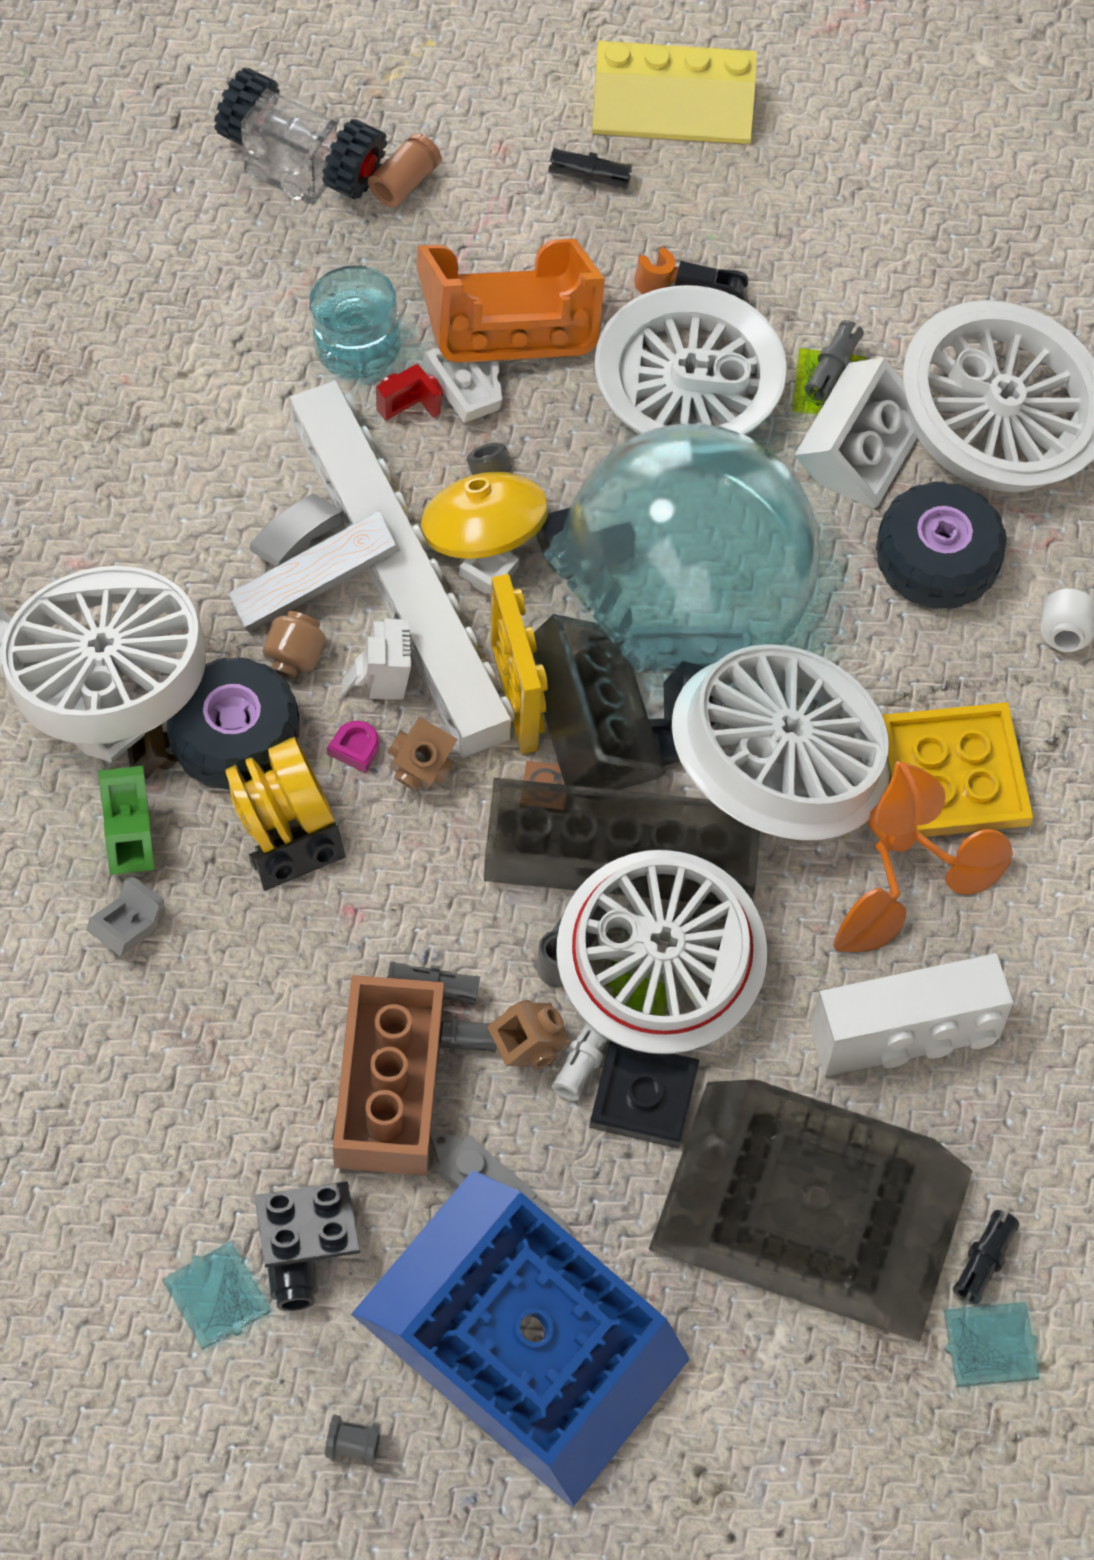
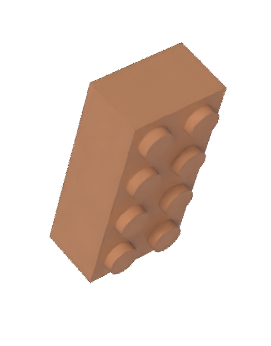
(388, 1075)

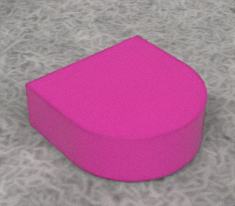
(355, 745)

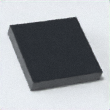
(644, 1095)

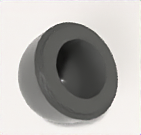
(496, 461)

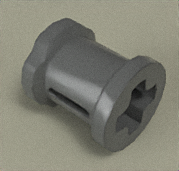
(353, 1440)

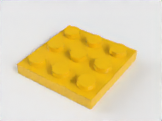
(512, 652)
(972, 758)

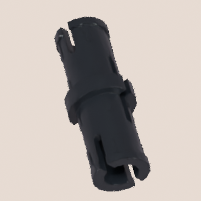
(590, 168)
(986, 1257)

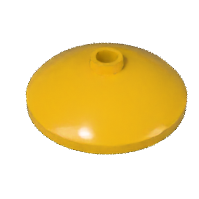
(484, 515)

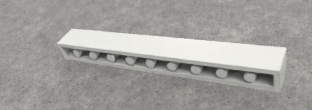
(408, 579)

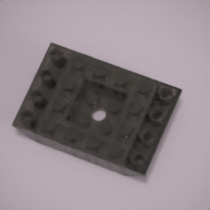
(859, 1255)

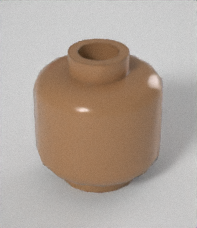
(294, 644)

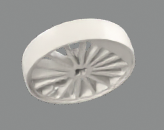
(103, 654)

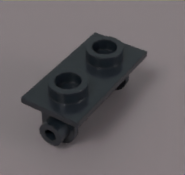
(297, 857)

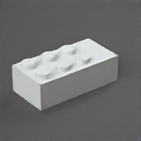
(911, 1015)

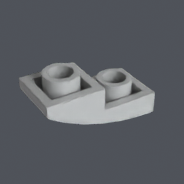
(294, 528)

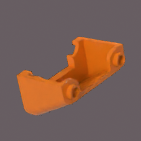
(514, 312)

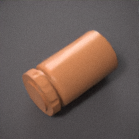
(404, 170)

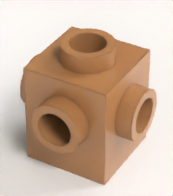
(429, 741)
(529, 1034)

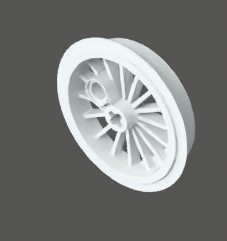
(1001, 397)
(785, 737)

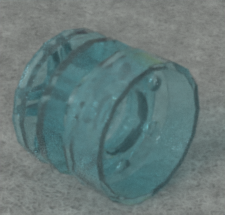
(355, 321)

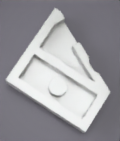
(468, 386)

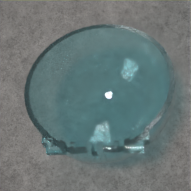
(690, 546)

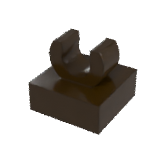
(151, 752)

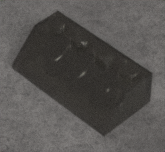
(594, 707)

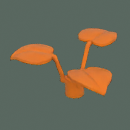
(909, 801)

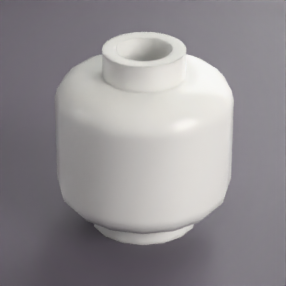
(1068, 620)

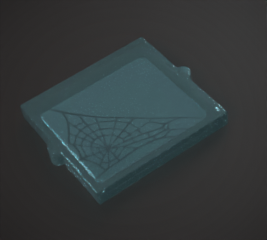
(216, 1295)
(991, 1344)

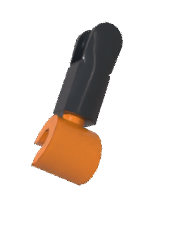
(652, 277)

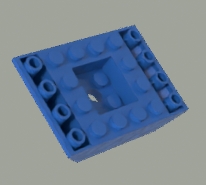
(457, 1316)

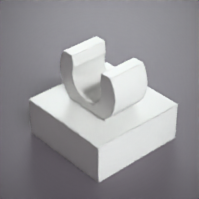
(481, 570)

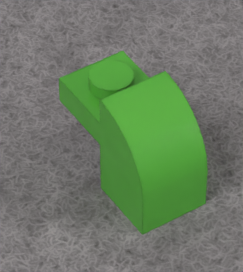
(126, 820)

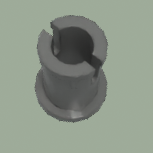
(466, 1036)

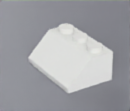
(860, 433)

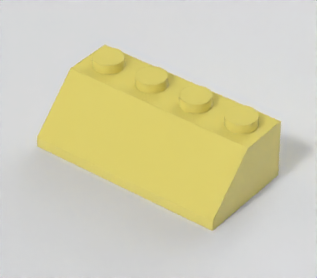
(674, 92)

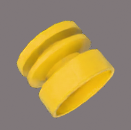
(279, 795)

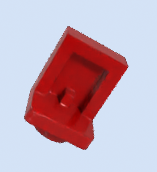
(406, 389)

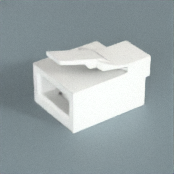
(384, 661)

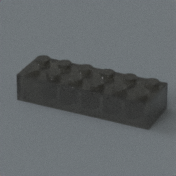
(568, 832)

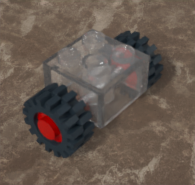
(294, 144)

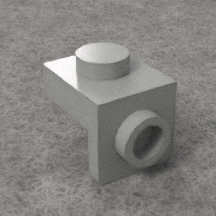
(127, 918)

